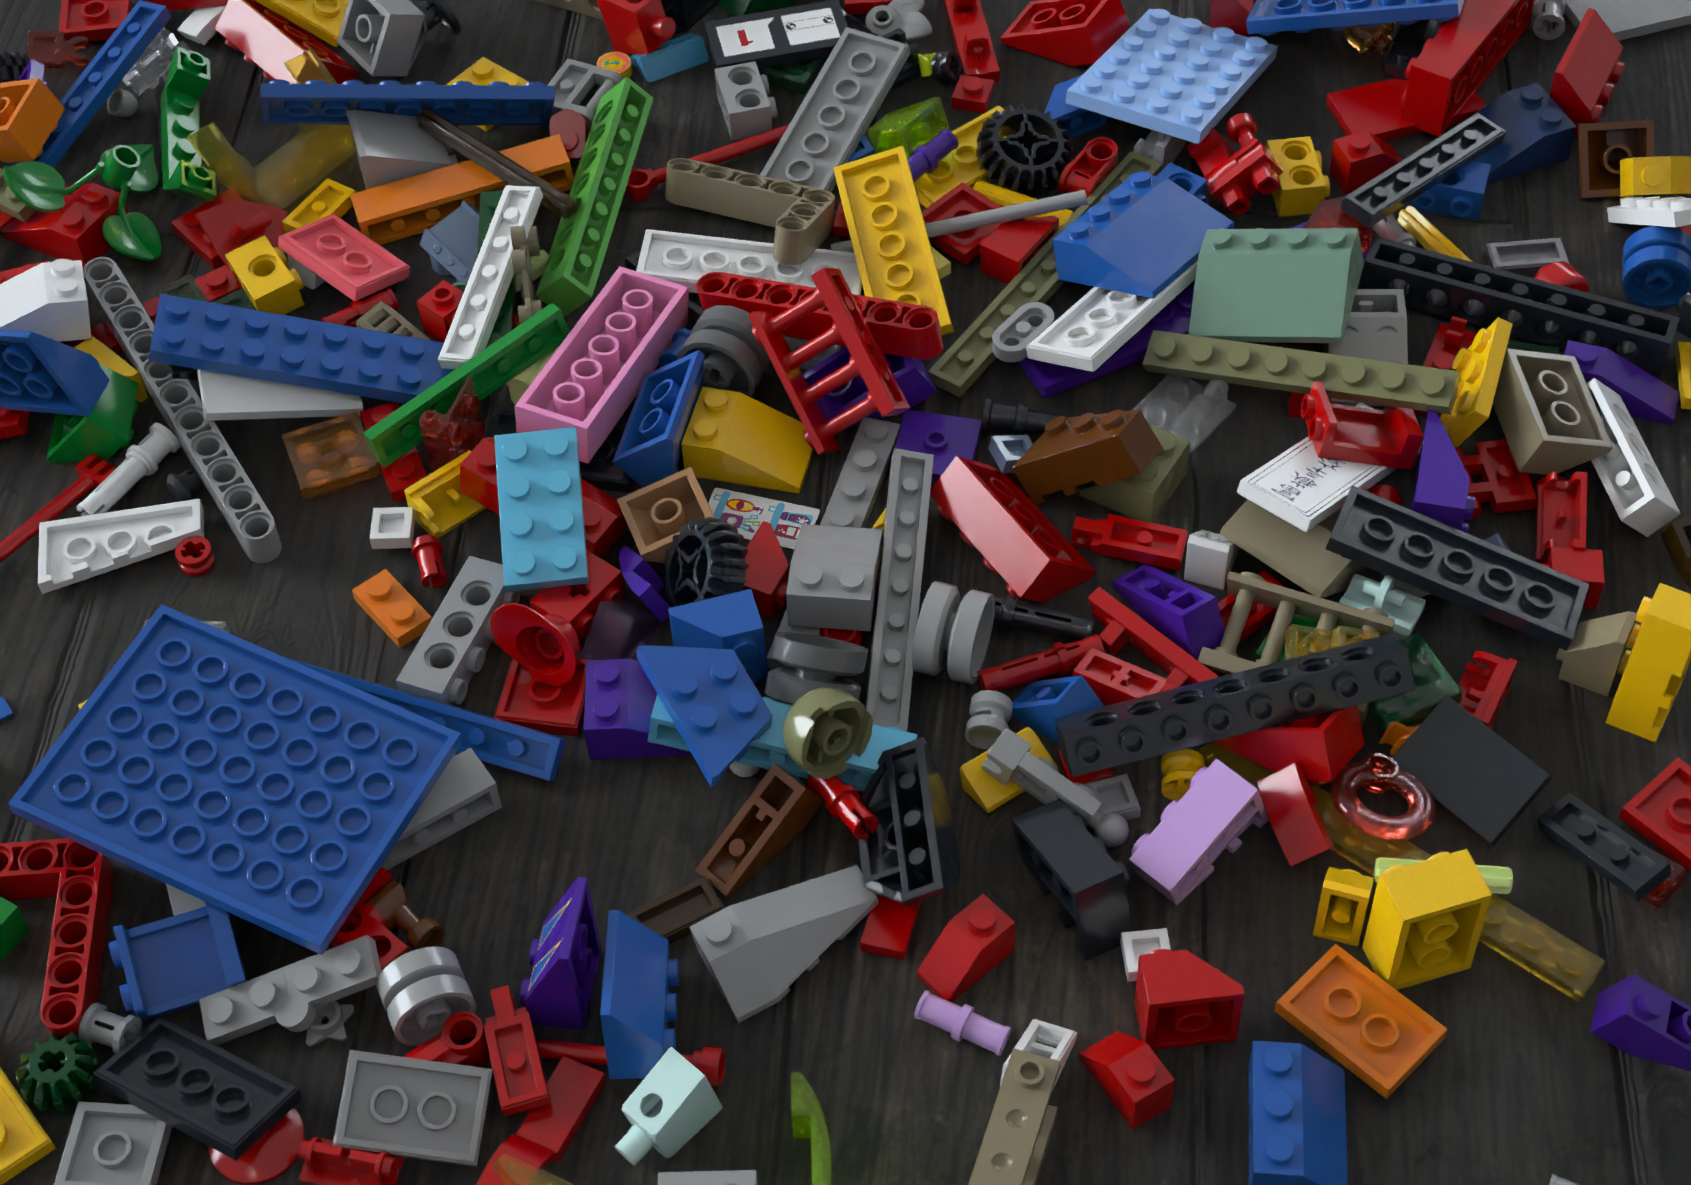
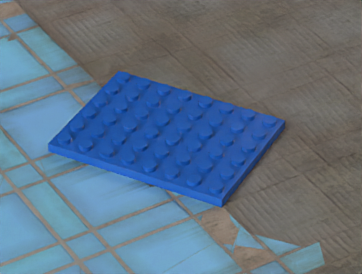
(238, 777)

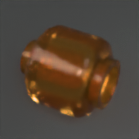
(1370, 40)

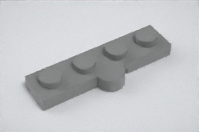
(291, 992)

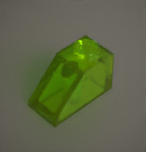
(909, 126)

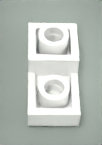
(201, 24)

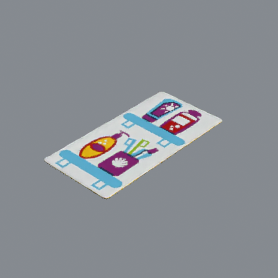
(750, 511)

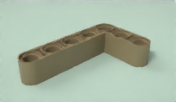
(796, 211)

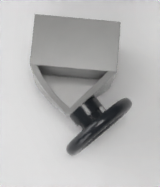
(389, 33)

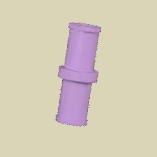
(962, 1022)

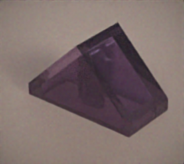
(618, 630)

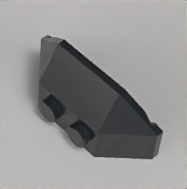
(915, 840)

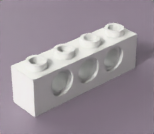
(1629, 468)

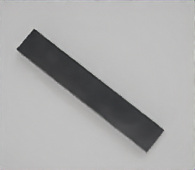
(1422, 170)

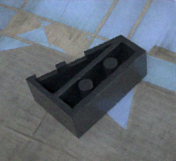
(1078, 873)

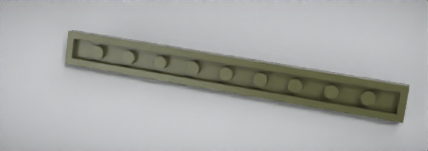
(1034, 283)

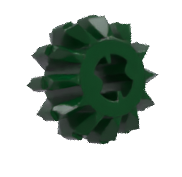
(57, 1072)

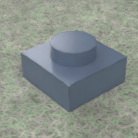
(1008, 450)

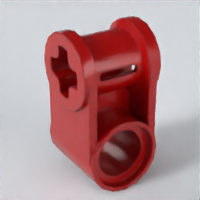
(1089, 167)

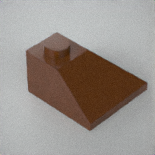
(1603, 148)

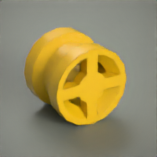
(1179, 770)

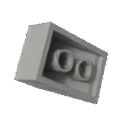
(834, 577)

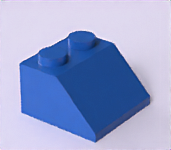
(724, 624)

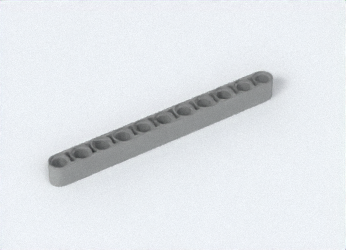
(184, 414)

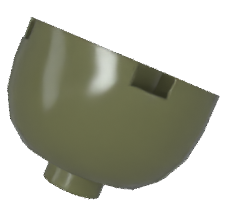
(826, 731)

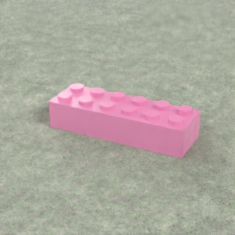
(605, 359)

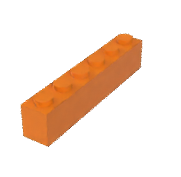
(426, 199)

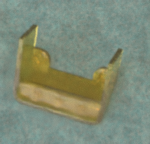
(294, 165)

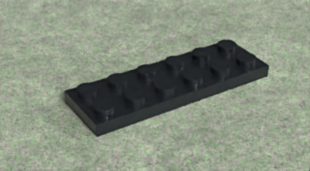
(1458, 567)

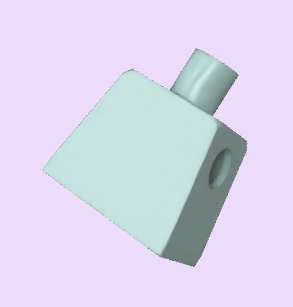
(667, 1108)

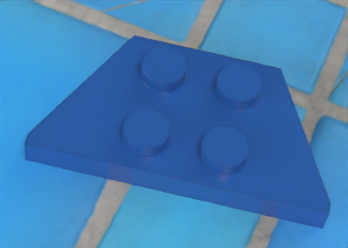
(708, 702)

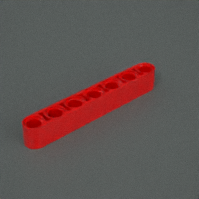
(897, 326)

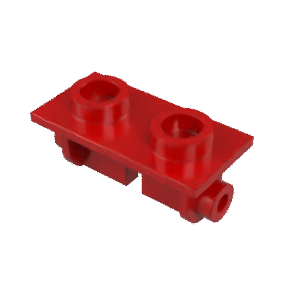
(338, 1166)

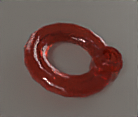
(1377, 775)

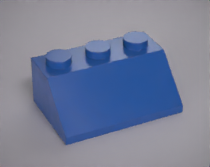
(660, 419)
(637, 997)
(1295, 1117)

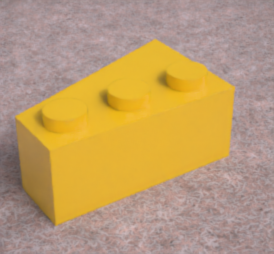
(1655, 664)

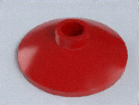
(268, 1156)

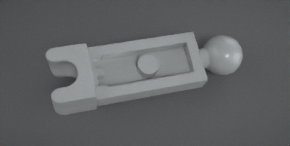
(1011, 761)

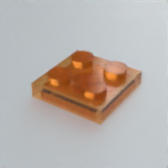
(330, 455)

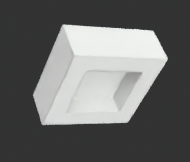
(392, 528)
(1139, 943)

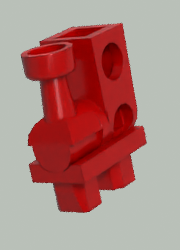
(1240, 174)

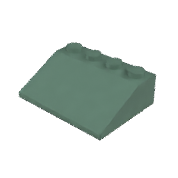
(1276, 284)

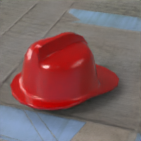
(538, 642)

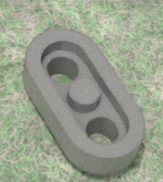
(1020, 330)

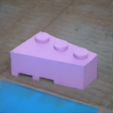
(1197, 831)

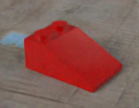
(1068, 29)
(72, 231)
(1318, 743)

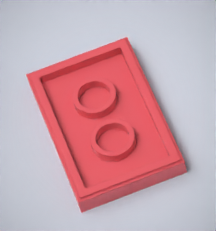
(343, 257)

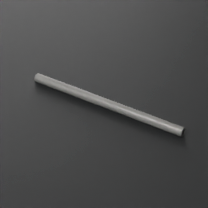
(993, 216)

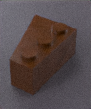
(1087, 450)

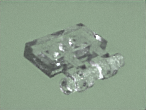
(158, 52)

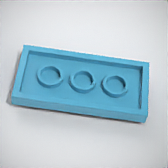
(541, 509)

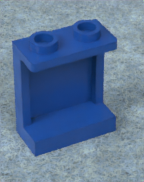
(177, 961)

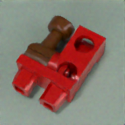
(380, 910)

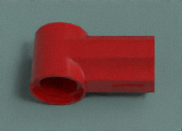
(446, 1047)

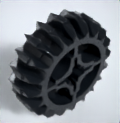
(1029, 142)
(705, 562)

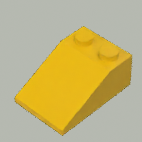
(745, 442)

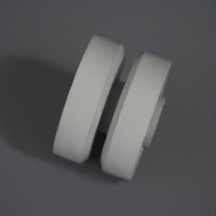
(953, 632)

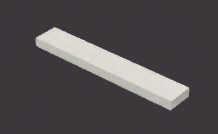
(489, 277)

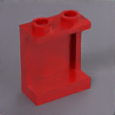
(1361, 434)

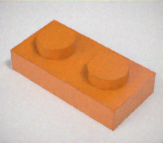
(392, 608)

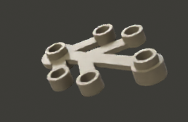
(522, 265)

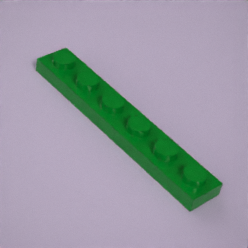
(488, 370)

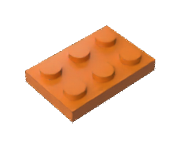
(1361, 1020)

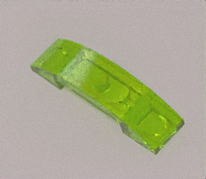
(810, 1123)

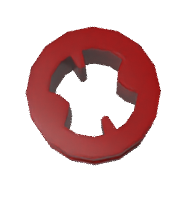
(195, 566)

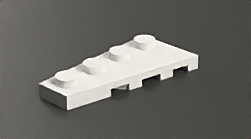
(1652, 211)
(107, 541)

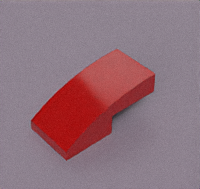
(1293, 815)

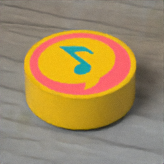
(617, 62)

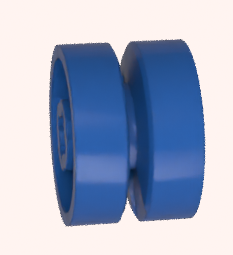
(1657, 267)

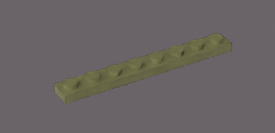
(1297, 370)

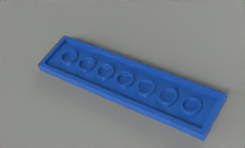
(459, 103)
(293, 350)

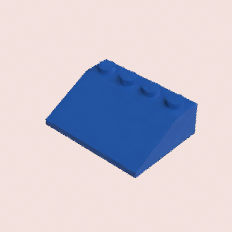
(1136, 237)
(47, 375)

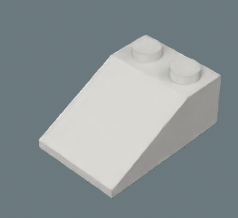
(47, 301)

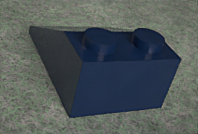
(1535, 132)

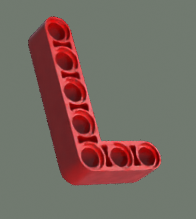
(75, 877)

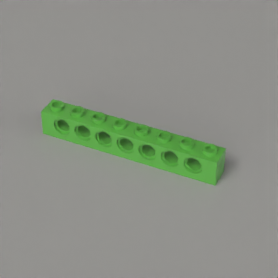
(598, 193)

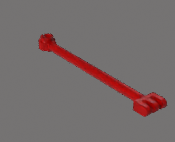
(643, 181)
(91, 472)

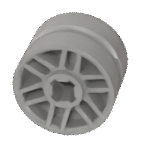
(423, 992)

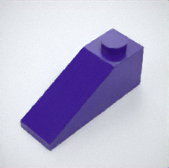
(1640, 391)
(1173, 608)

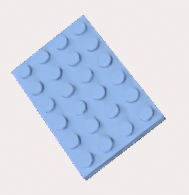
(1172, 75)

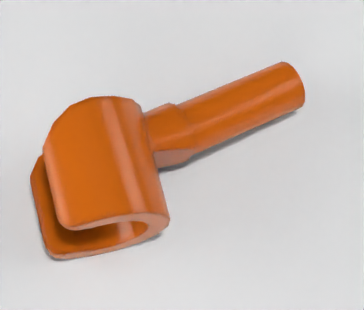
(1397, 735)

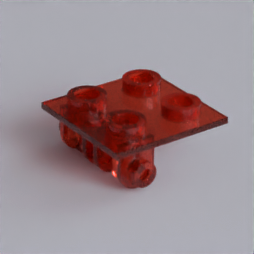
(453, 433)

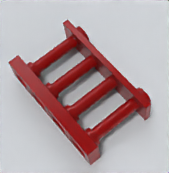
(865, 360)

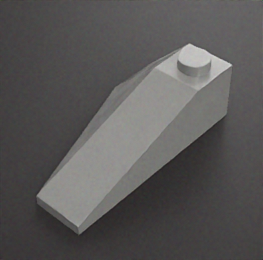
(772, 939)

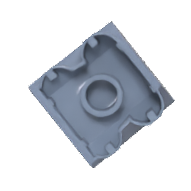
(454, 242)

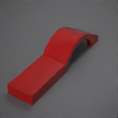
(552, 1127)

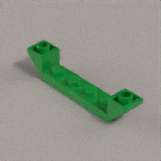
(179, 117)

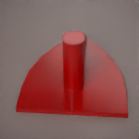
(239, 223)

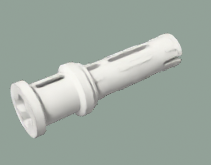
(139, 461)

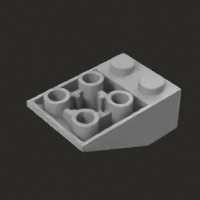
(1374, 330)

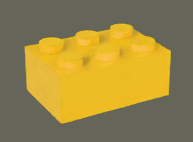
(1426, 919)

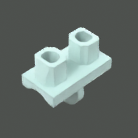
(1383, 596)

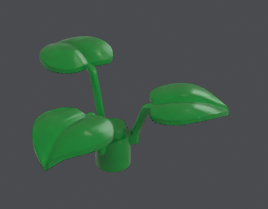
(121, 167)

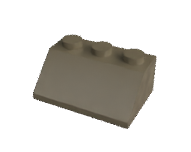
(1548, 412)
(1292, 551)

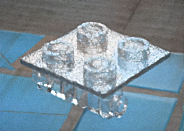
(1187, 408)

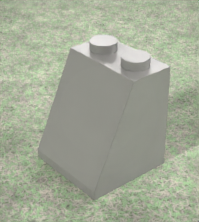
(394, 147)

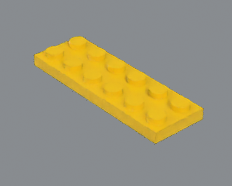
(890, 232)

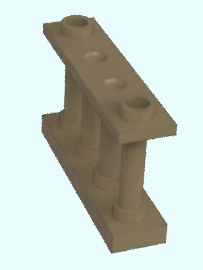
(1252, 588)
(1019, 1123)

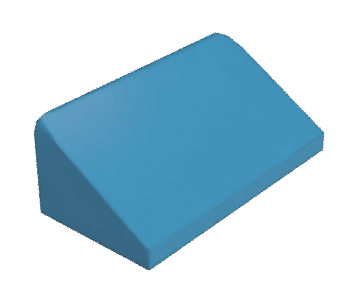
(671, 57)

